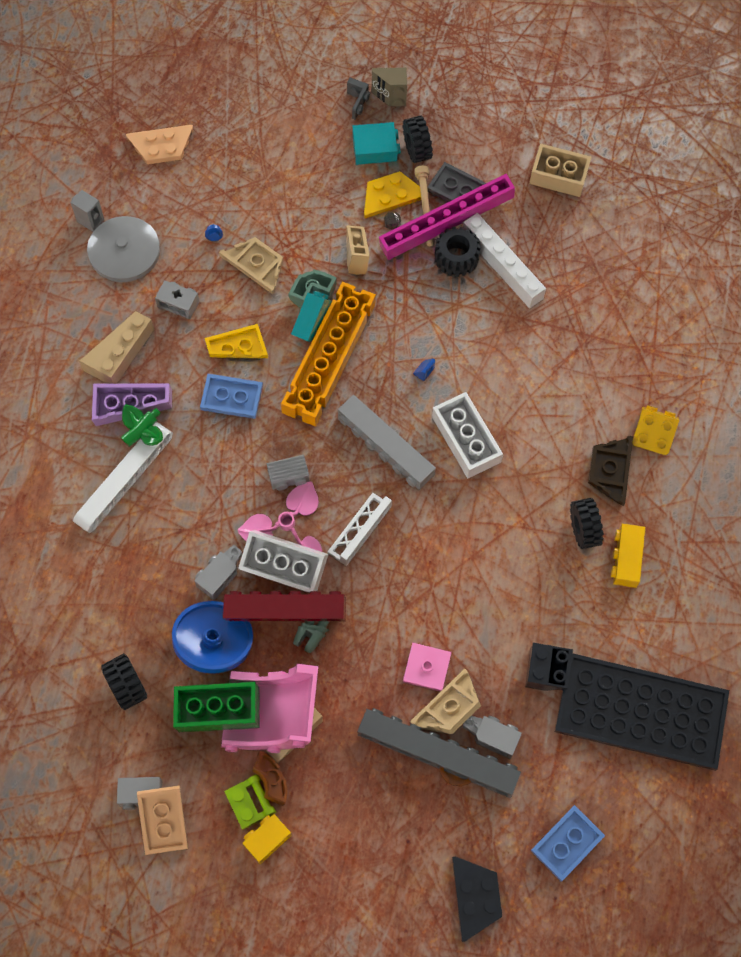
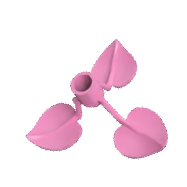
(301, 500)

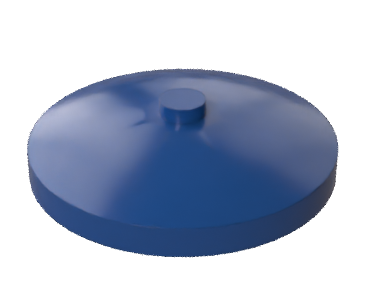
(208, 641)

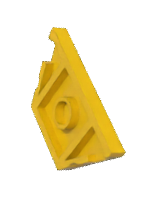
(390, 193)

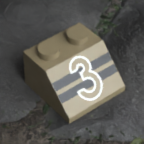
(390, 85)

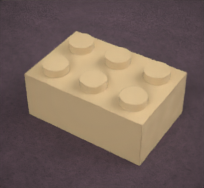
(560, 170)

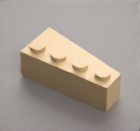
(117, 351)

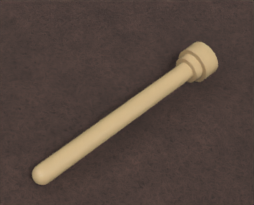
(422, 174)

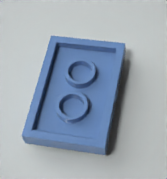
(231, 396)
(567, 843)

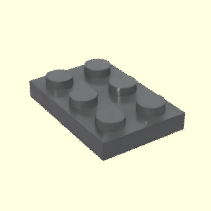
(452, 183)

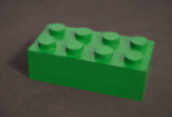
(216, 707)

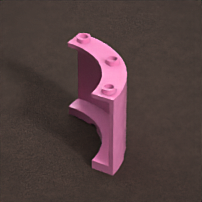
(284, 711)

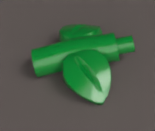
(141, 426)

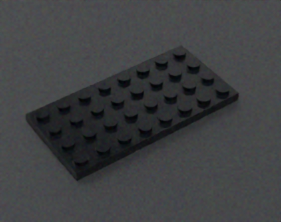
(643, 712)

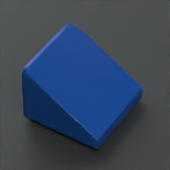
(425, 369)

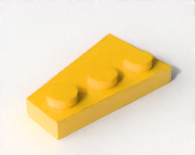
(239, 343)

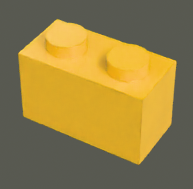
(266, 838)

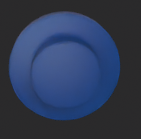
(213, 233)

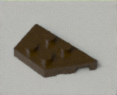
(611, 468)

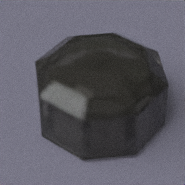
(392, 220)

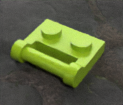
(243, 804)

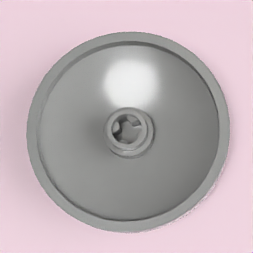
(123, 249)

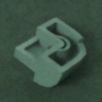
(311, 282)

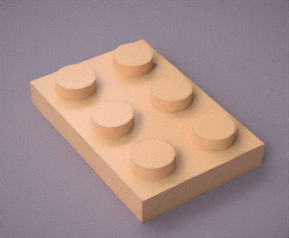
(162, 820)

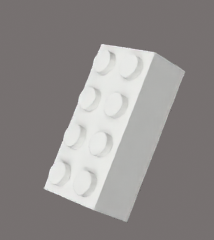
(467, 435)
(283, 561)

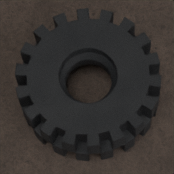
(417, 139)
(586, 523)

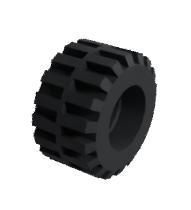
(457, 263)
(124, 681)

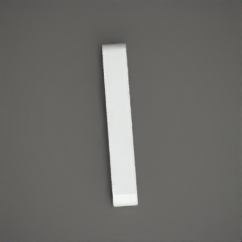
(119, 482)

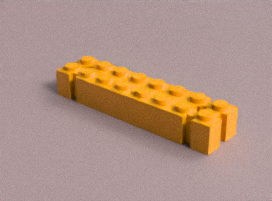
(328, 354)

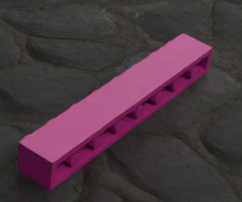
(446, 216)

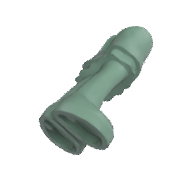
(314, 632)

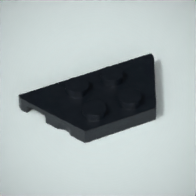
(476, 897)

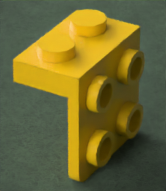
(655, 430)

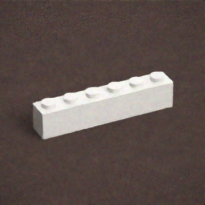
(506, 262)

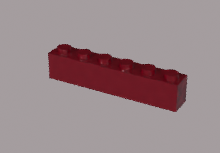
(284, 606)

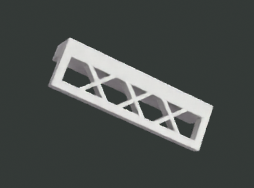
(363, 531)

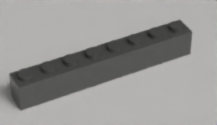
(437, 752)

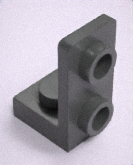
(361, 90)

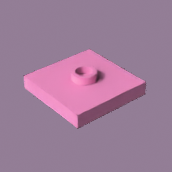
(427, 667)

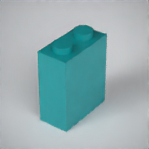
(375, 143)
(311, 315)

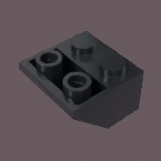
(548, 667)

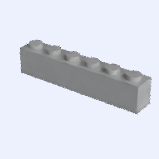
(386, 442)

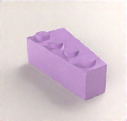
(111, 398)

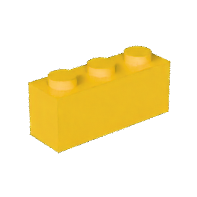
(628, 555)

